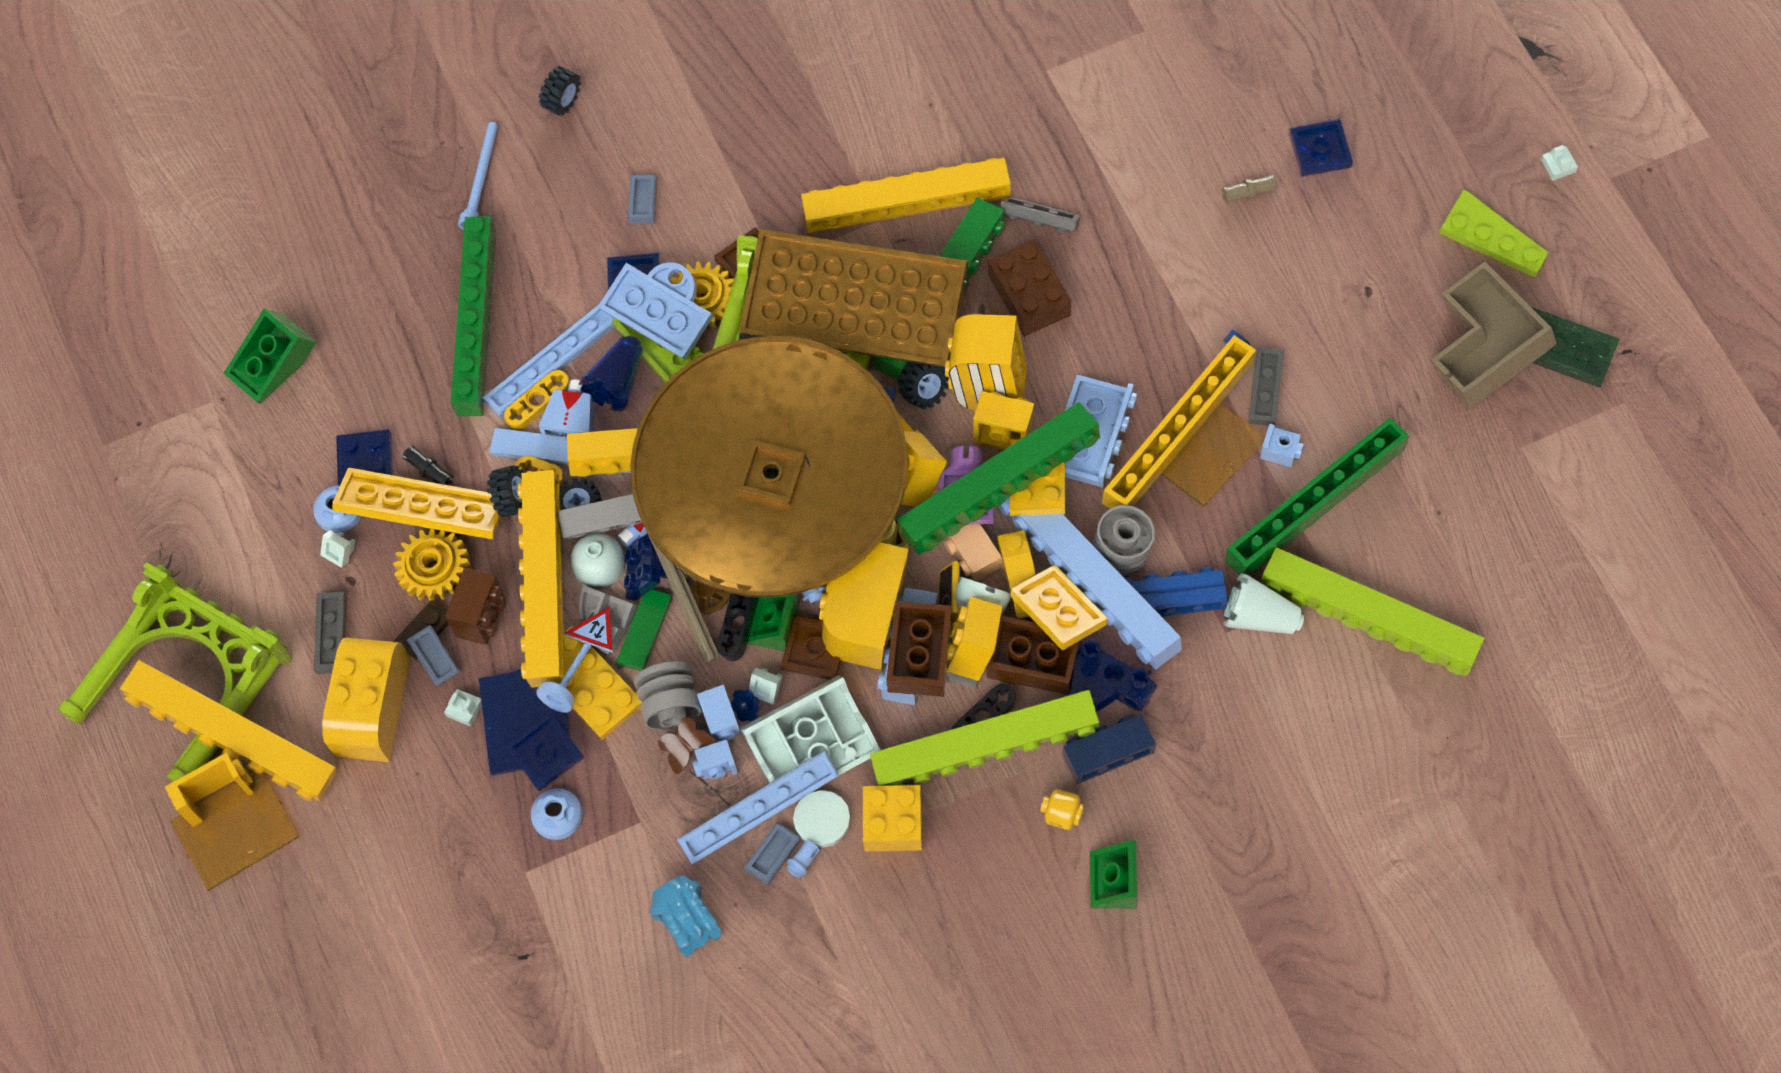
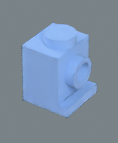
(1281, 454)
(714, 761)

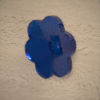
(745, 705)

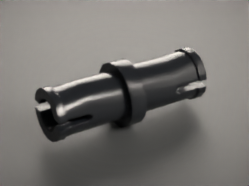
(427, 466)

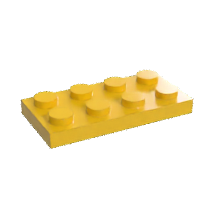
(598, 691)

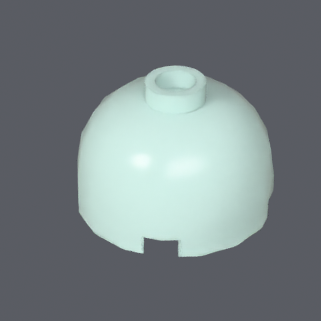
(597, 560)
(967, 588)

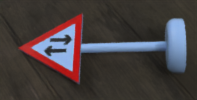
(594, 632)

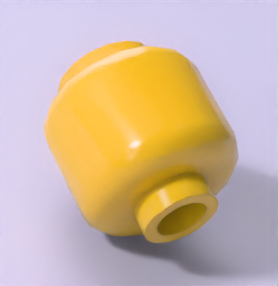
(1062, 809)

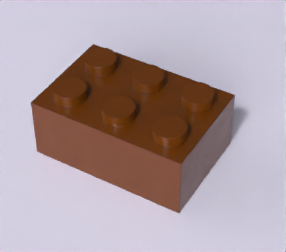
(1029, 287)
(919, 649)
(1031, 658)

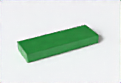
(644, 630)

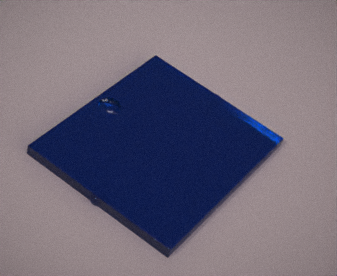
(508, 711)

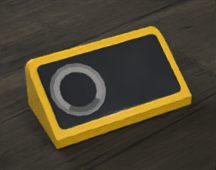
(947, 585)

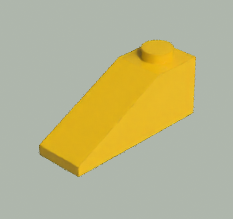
(1016, 564)

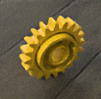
(712, 283)
(426, 549)

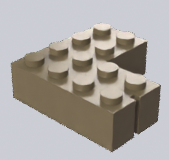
(1500, 337)

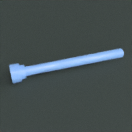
(475, 195)

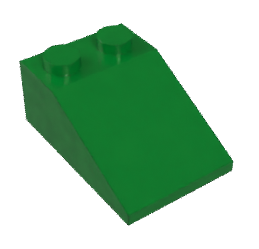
(269, 355)

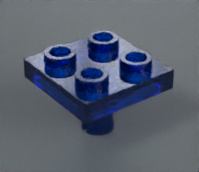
(642, 568)

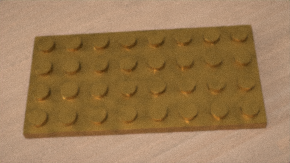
(854, 297)

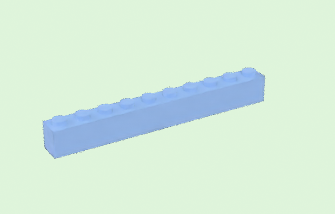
(1102, 584)

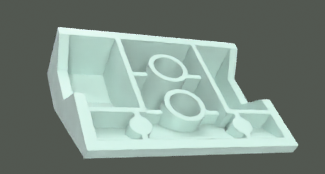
(808, 725)

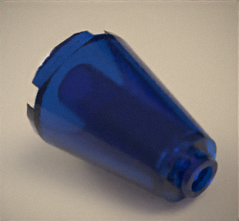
(614, 374)

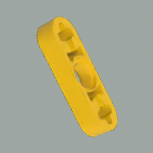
(535, 411)

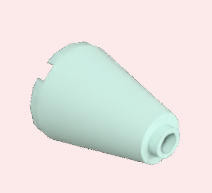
(1261, 609)

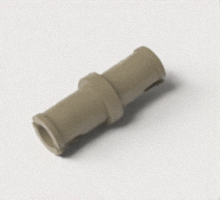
(1248, 189)

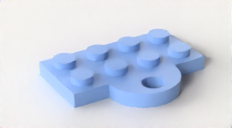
(657, 307)

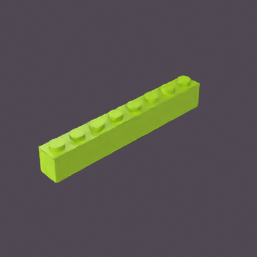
(1372, 612)
(986, 740)

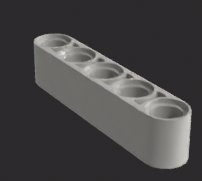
(598, 517)

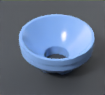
(329, 519)
(558, 826)

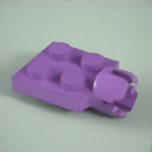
(961, 466)

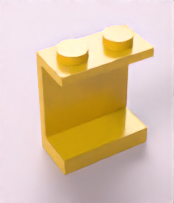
(204, 782)

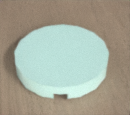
(822, 818)

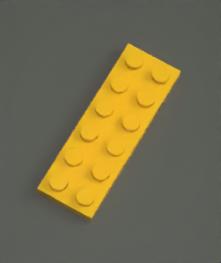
(417, 503)

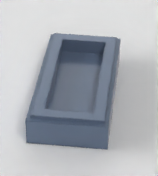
(642, 199)
(433, 655)
(772, 854)

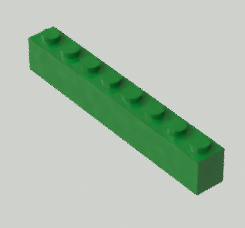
(968, 243)
(473, 316)
(999, 478)
(1317, 498)

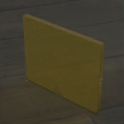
(1213, 455)
(235, 831)

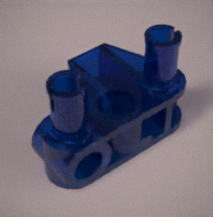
(1096, 668)

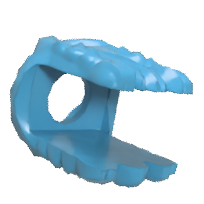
(684, 914)

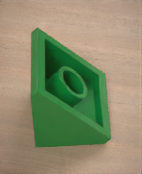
(773, 621)
(1114, 876)

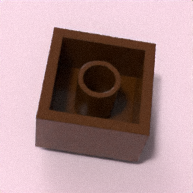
(475, 606)

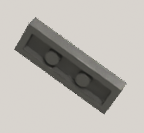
(1040, 214)
(1266, 386)
(328, 629)

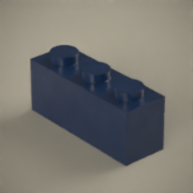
(1108, 748)

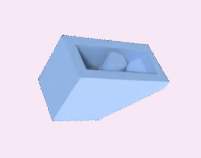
(718, 713)

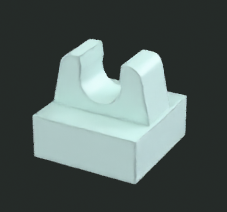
(1559, 162)
(337, 548)
(765, 685)
(463, 707)

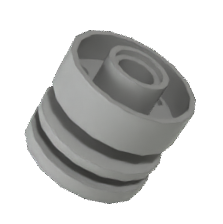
(1125, 538)
(666, 695)

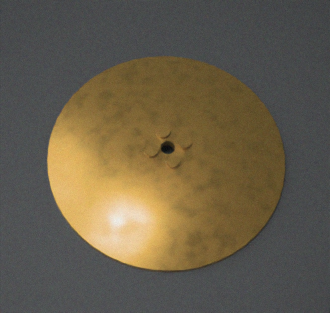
(758, 409)

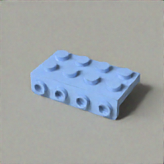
(1109, 407)

